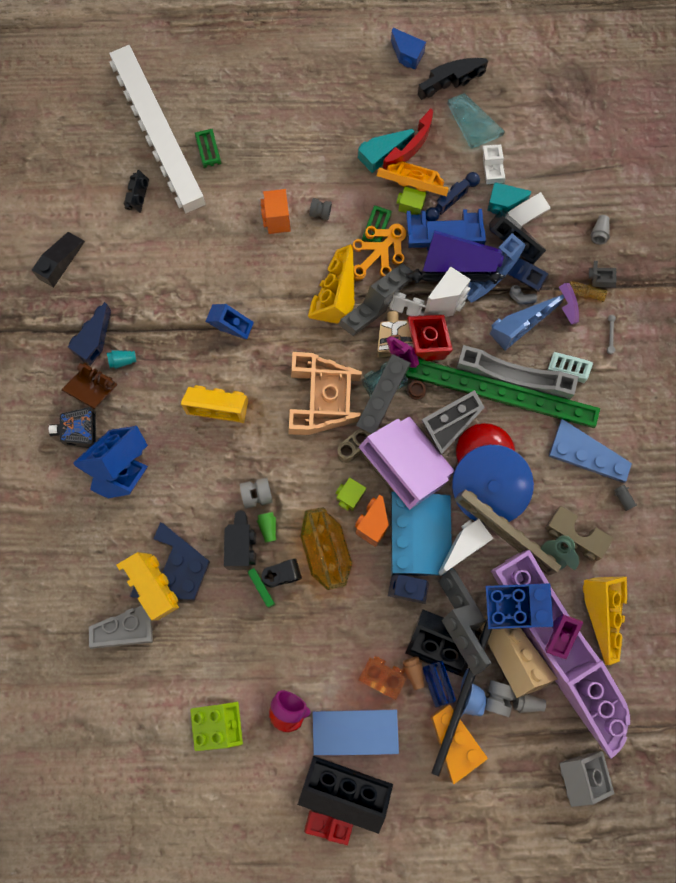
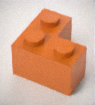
(275, 211)

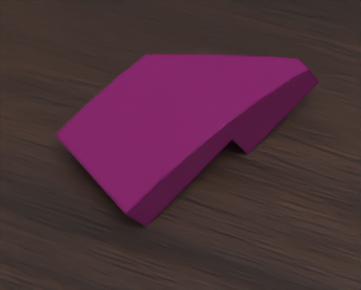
(403, 350)

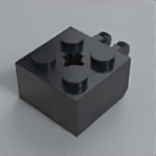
(239, 544)

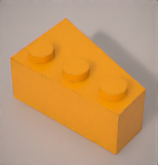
(464, 751)

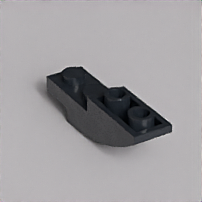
(455, 72)

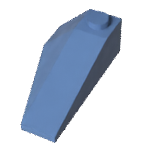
(516, 325)

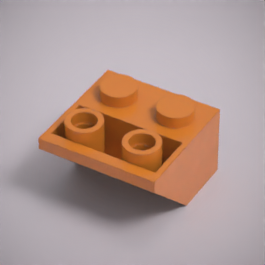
(374, 523)

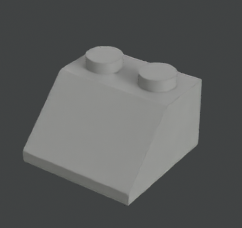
(586, 779)

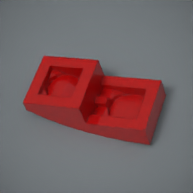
(328, 828)

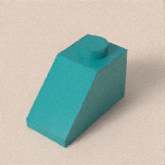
(506, 198)

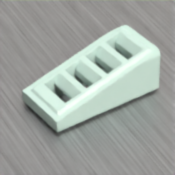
(587, 365)

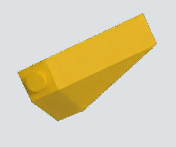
(337, 290)
(604, 603)

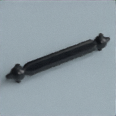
(474, 276)

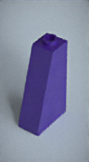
(460, 254)

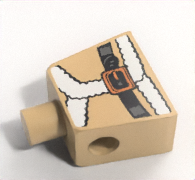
(392, 327)

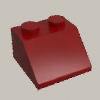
(430, 337)

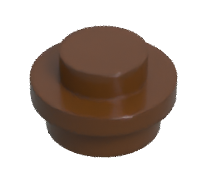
(416, 390)

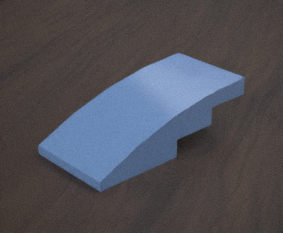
(355, 732)

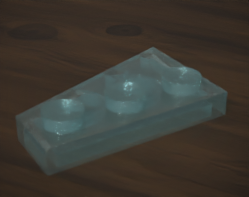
(473, 121)

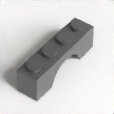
(383, 393)

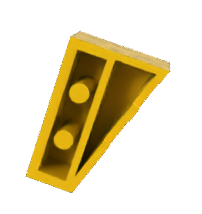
(150, 585)

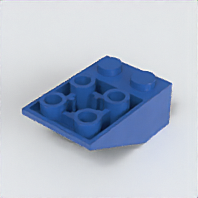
(519, 606)

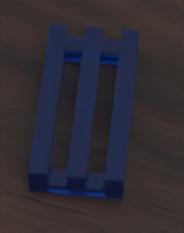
(430, 672)

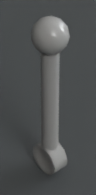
(610, 350)

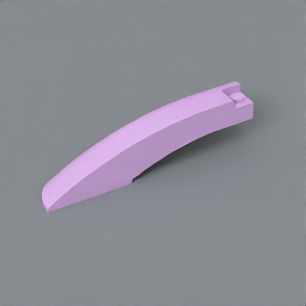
(580, 676)

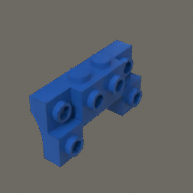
(421, 234)

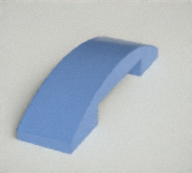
(511, 250)

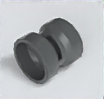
(320, 209)

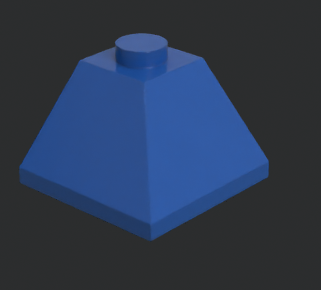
(123, 484)

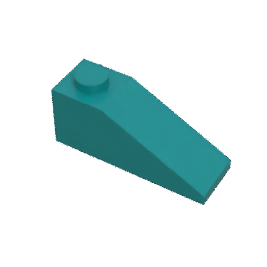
(377, 148)

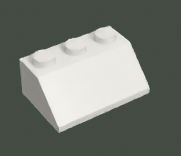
(448, 294)

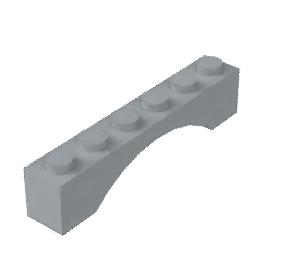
(486, 365)

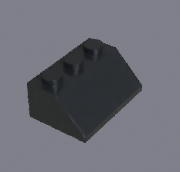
(433, 644)

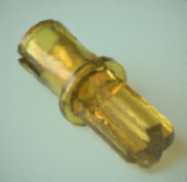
(588, 291)

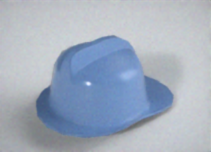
(476, 700)

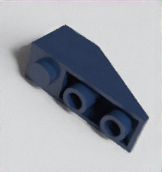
(528, 274)
(91, 338)

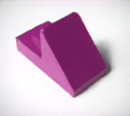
(563, 636)

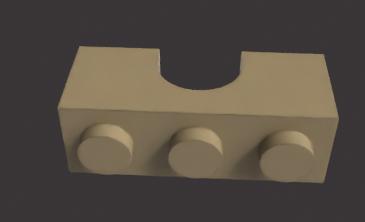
(593, 546)

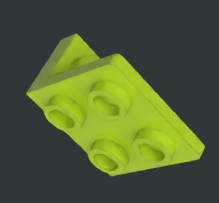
(216, 726)

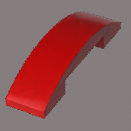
(414, 145)

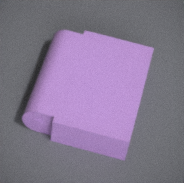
(407, 461)

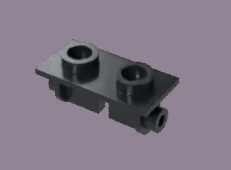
(138, 185)

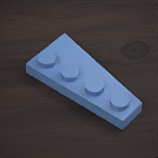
(585, 452)

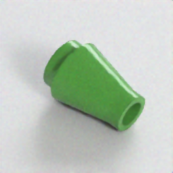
(267, 525)

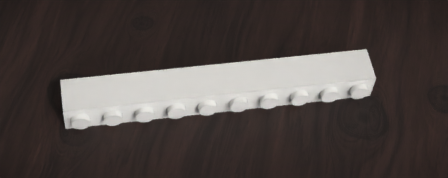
(157, 129)

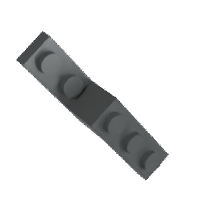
(376, 300)
(464, 621)

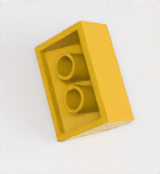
(215, 404)

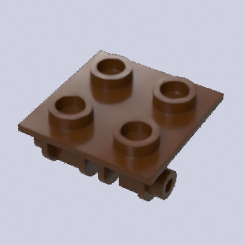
(89, 386)

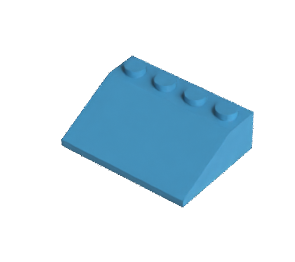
(420, 535)

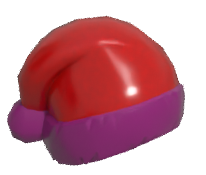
(287, 711)

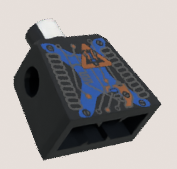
(76, 428)

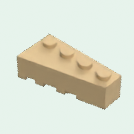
(519, 661)

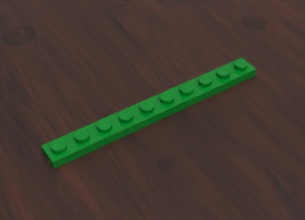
(505, 393)

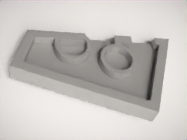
(125, 629)

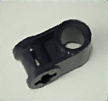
(285, 572)

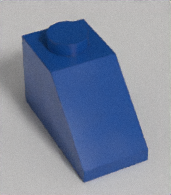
(407, 48)
(229, 320)

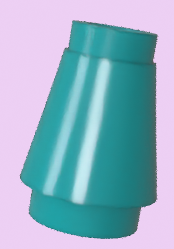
(120, 358)

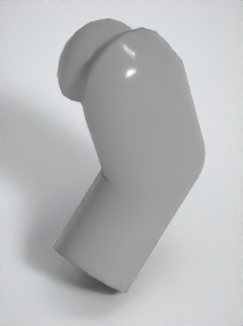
(520, 297)

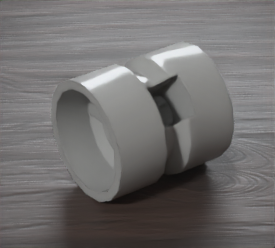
(263, 493)
(499, 698)

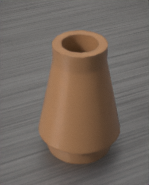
(414, 672)

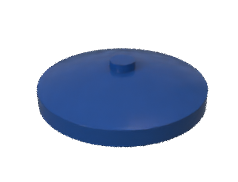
(496, 478)

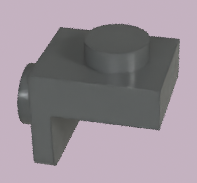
(602, 276)

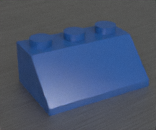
(112, 453)

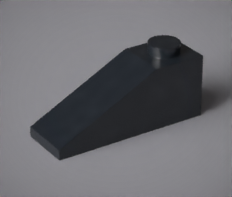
(505, 225)
(57, 259)

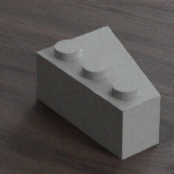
(452, 420)

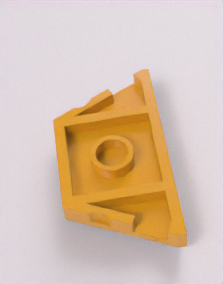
(414, 176)

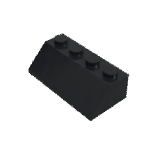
(346, 794)

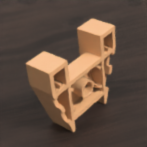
(328, 394)

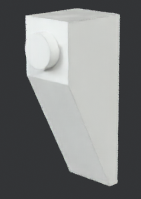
(466, 543)

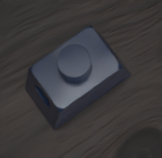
(408, 588)

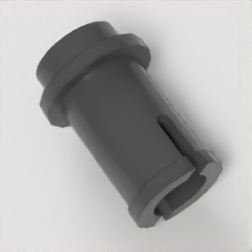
(625, 497)

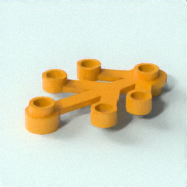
(380, 248)

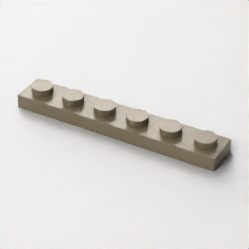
(503, 529)

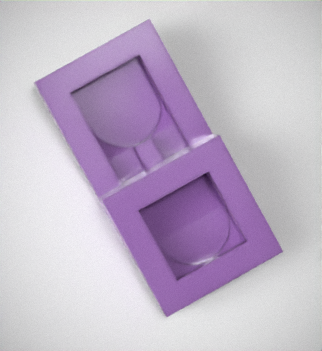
(571, 309)

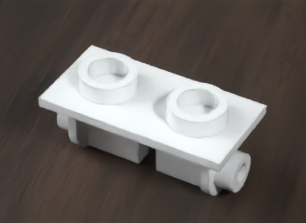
(414, 306)

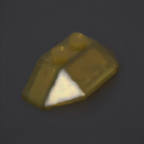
(325, 549)

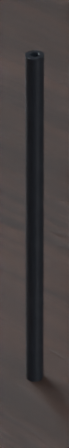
(458, 709)

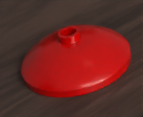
(482, 435)

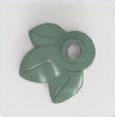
(563, 555)

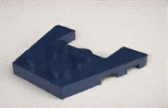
(184, 566)

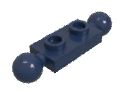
(456, 192)

